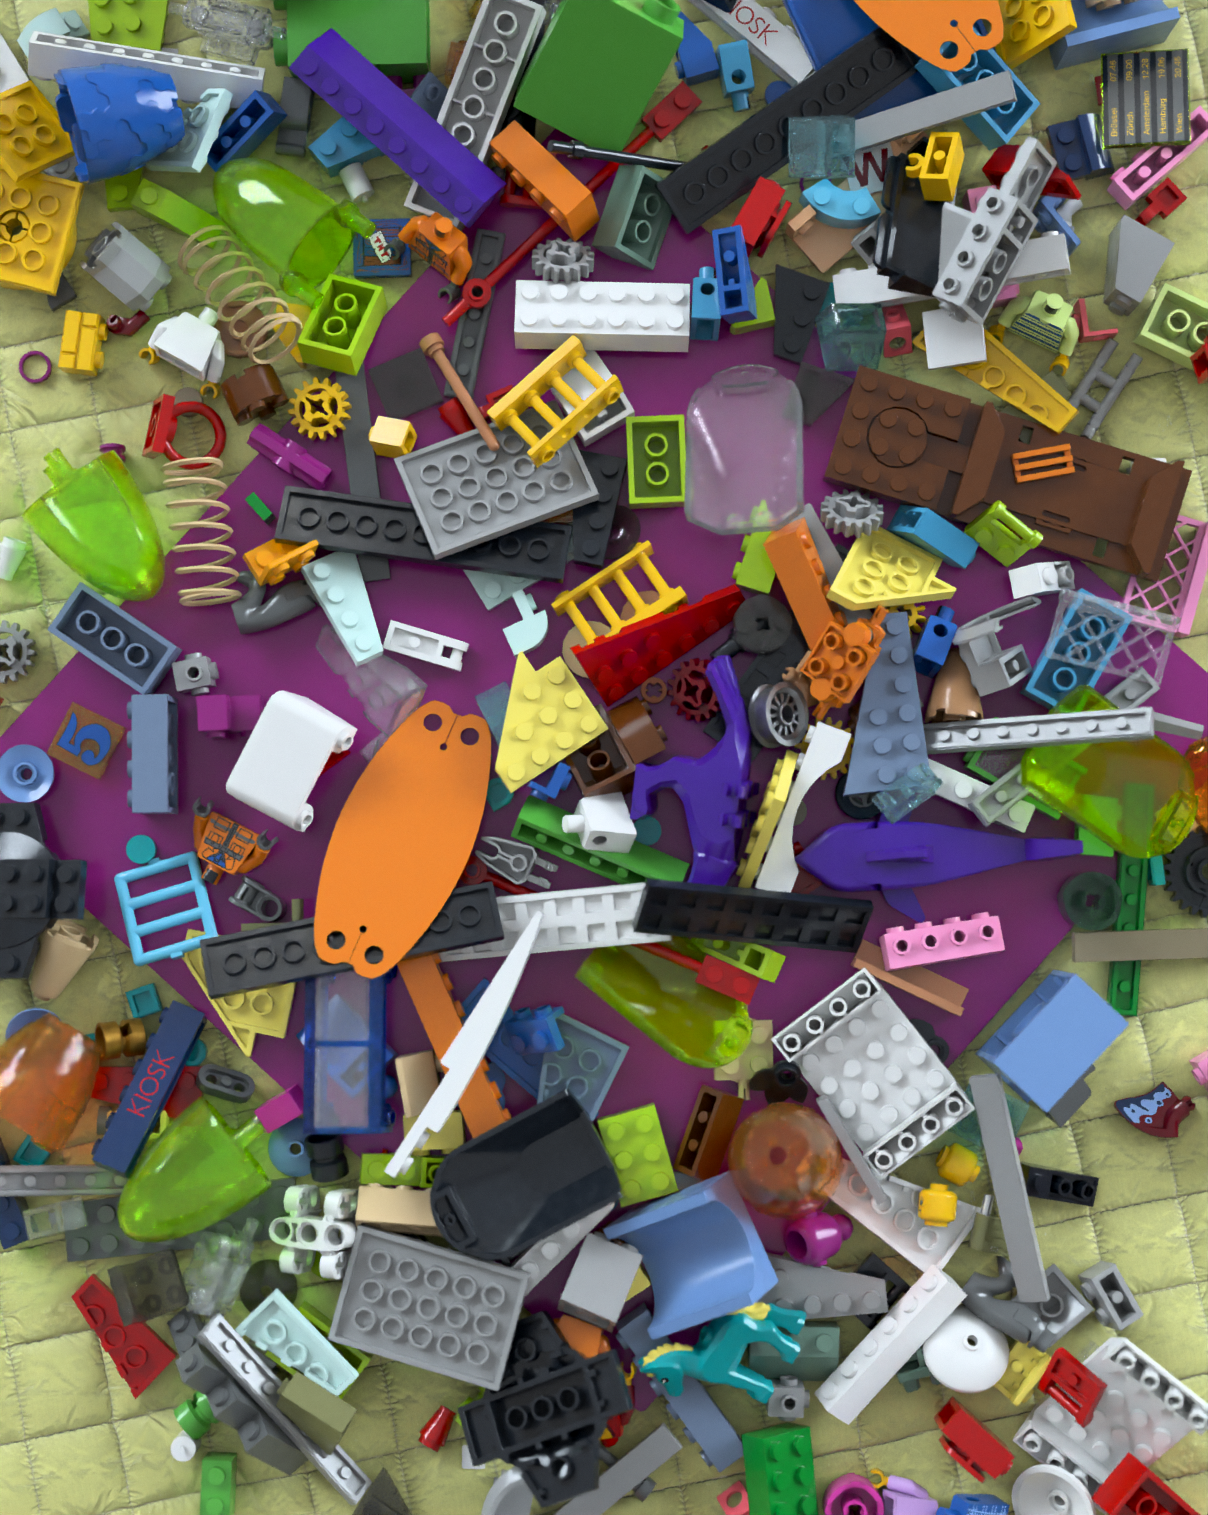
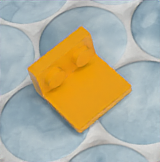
(274, 559)

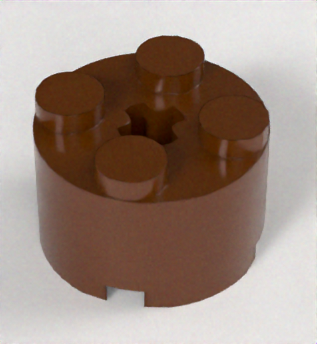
(254, 394)

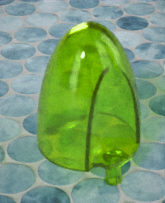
(287, 223)
(100, 526)
(192, 1176)

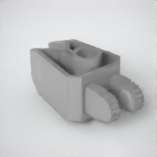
(516, 861)

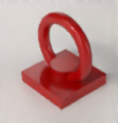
(163, 427)

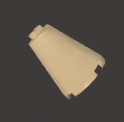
(60, 957)

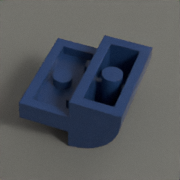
(1078, 147)

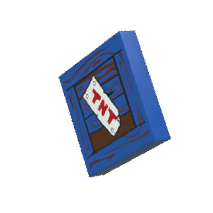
(369, 253)

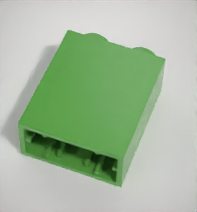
(386, 32)
(600, 67)

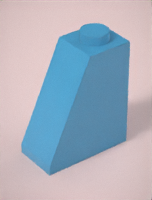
(934, 535)

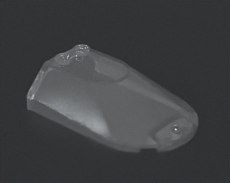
(744, 452)

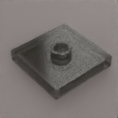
(406, 385)

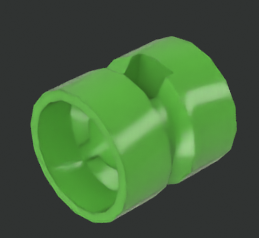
(195, 1416)

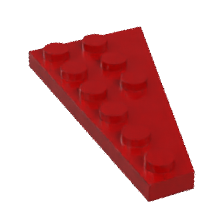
(651, 644)

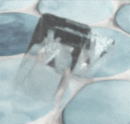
(55, 1218)

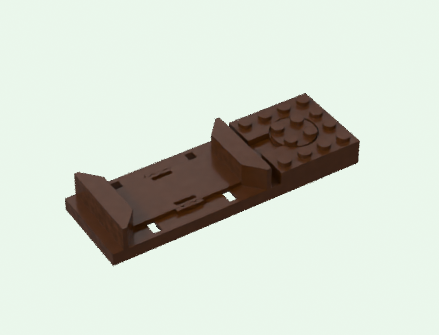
(956, 460)

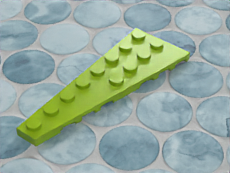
(134, 25)

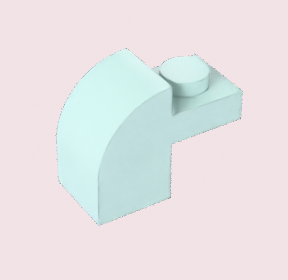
(53, 22)
(529, 632)

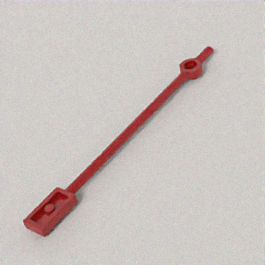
(659, 124)
(711, 973)

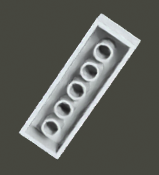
(602, 315)

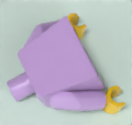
(904, 1496)

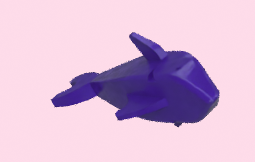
(916, 855)

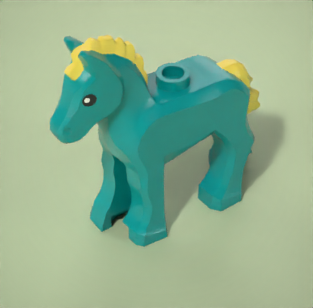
(721, 1347)

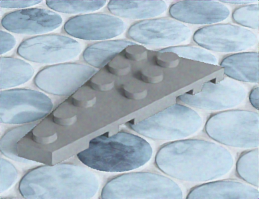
(824, 1291)

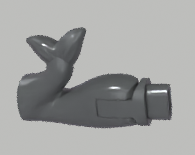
(285, 604)
(1007, 1316)

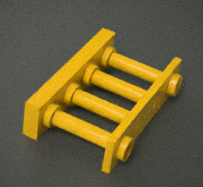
(535, 384)
(667, 602)

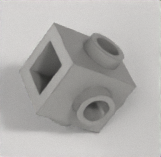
(185, 671)
(788, 1399)

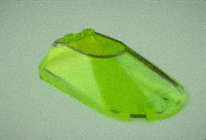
(1122, 792)
(668, 1004)

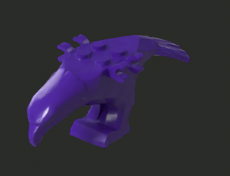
(709, 786)

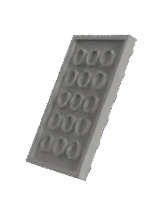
(477, 494)
(429, 1306)

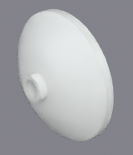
(961, 1365)
(1050, 1491)

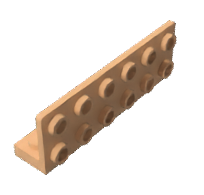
(827, 244)

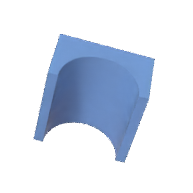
(1113, 31)
(1052, 1038)
(697, 1253)

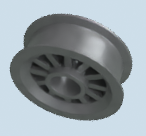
(778, 714)

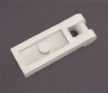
(424, 645)

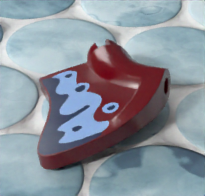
(1156, 1112)

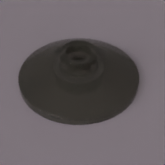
(629, 528)
(266, 1273)

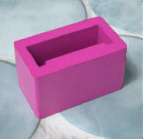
(281, 1108)

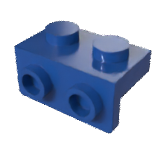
(558, 781)
(535, 1030)

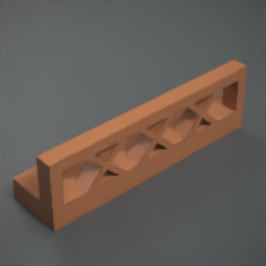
(915, 980)

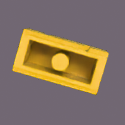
(82, 343)

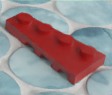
(112, 1079)

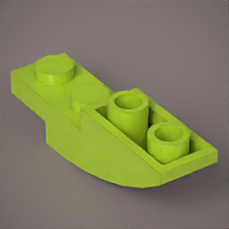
(419, 1174)

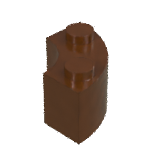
(637, 729)

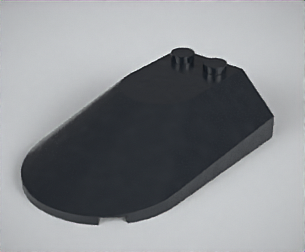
(524, 1180)

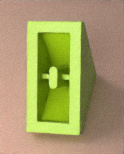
(764, 308)

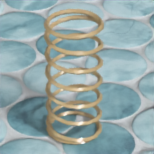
(211, 263)
(215, 589)

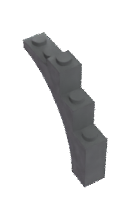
(228, 1399)

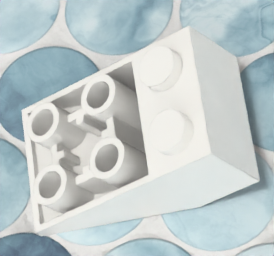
(610, 417)

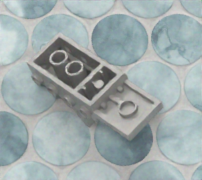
(974, 240)

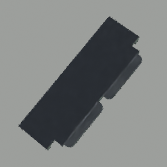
(908, 230)

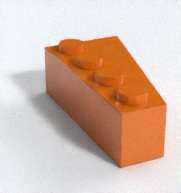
(545, 180)
(803, 579)

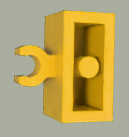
(940, 166)

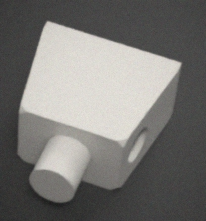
(602, 823)

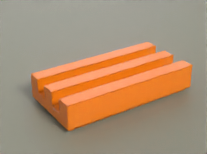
(1067, 459)

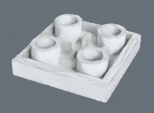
(952, 342)

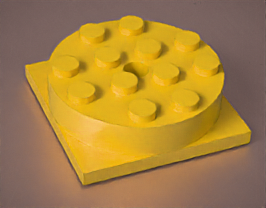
(48, 214)

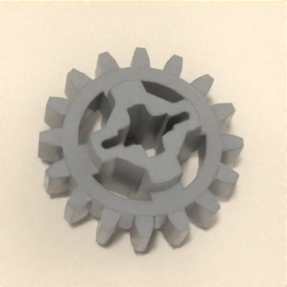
(562, 260)
(851, 513)
(13, 645)

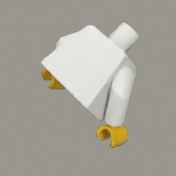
(191, 346)

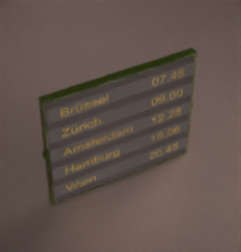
(1145, 99)

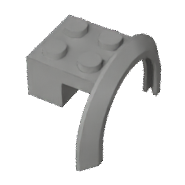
(980, 650)
(508, 1495)

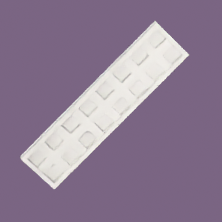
(570, 921)

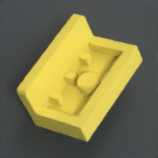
(1022, 1372)

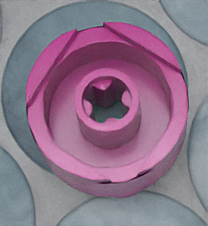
(852, 1490)

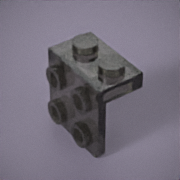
(148, 1287)

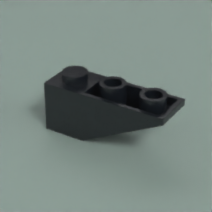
(1059, 1184)

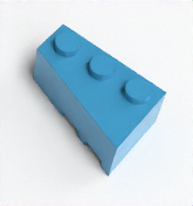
(341, 147)

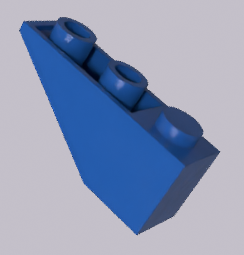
(695, 56)

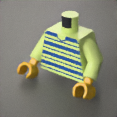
(1043, 321)

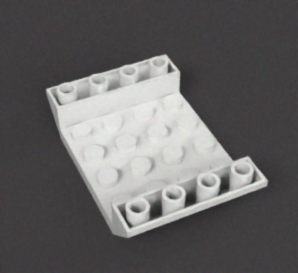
(875, 1072)
(1138, 1414)

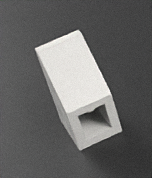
(1041, 579)

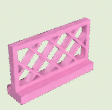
(1192, 580)

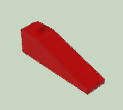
(1001, 161)

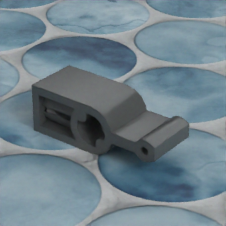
(298, 103)

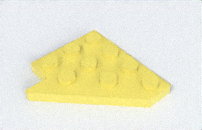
(887, 573)
(543, 721)
(769, 813)
(246, 1013)

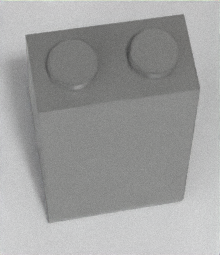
(1132, 264)
(600, 1281)

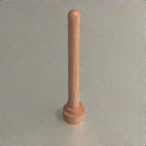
(433, 346)

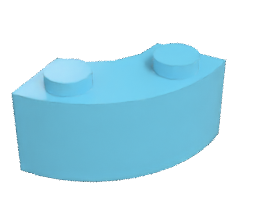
(840, 207)

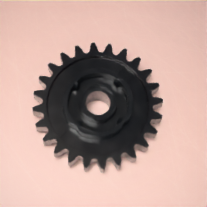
(1185, 873)

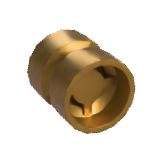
(124, 1038)

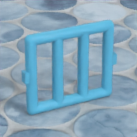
(129, 904)

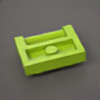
(997, 538)

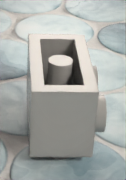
(1110, 1295)

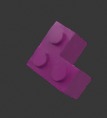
(228, 715)

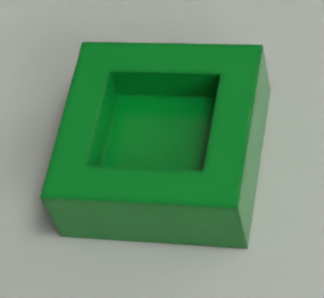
(260, 508)

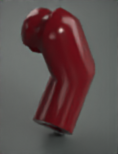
(127, 326)

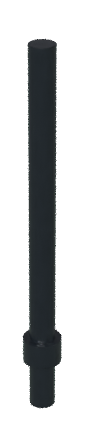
(578, 150)

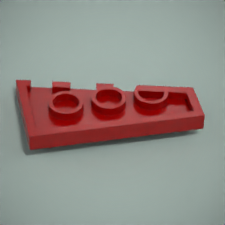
(133, 1348)

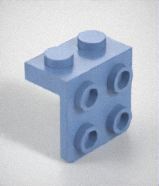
(1050, 220)

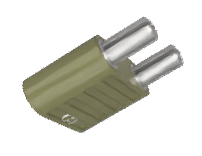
(987, 1230)

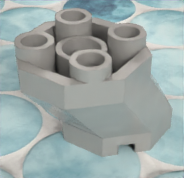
(126, 267)

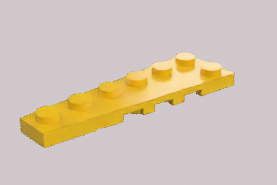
(1016, 384)

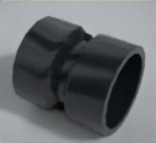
(326, 1156)

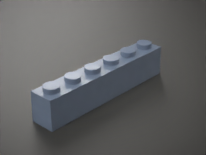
(694, 1406)

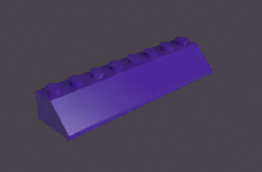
(398, 126)

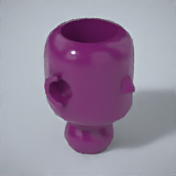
(817, 1237)

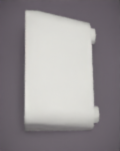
(287, 757)

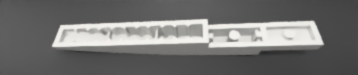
(468, 1049)

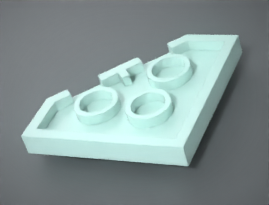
(200, 132)

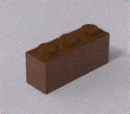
(708, 1133)

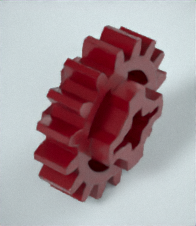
(686, 687)

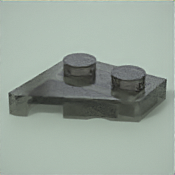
(819, 390)
(382, 1498)

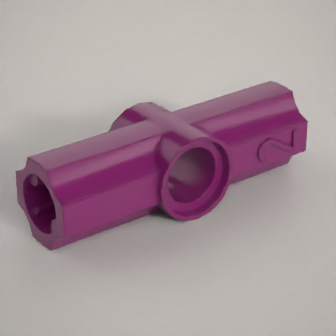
(289, 457)

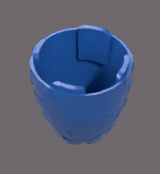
(117, 117)

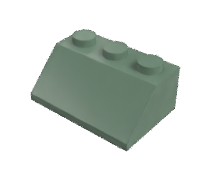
(633, 218)
(816, 1358)

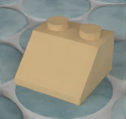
(418, 1079)

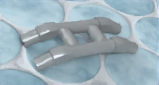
(1115, 386)

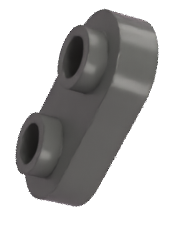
(225, 1083)

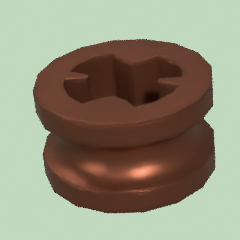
(653, 681)

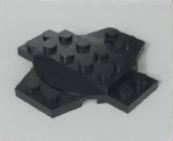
(33, 887)
(547, 1412)

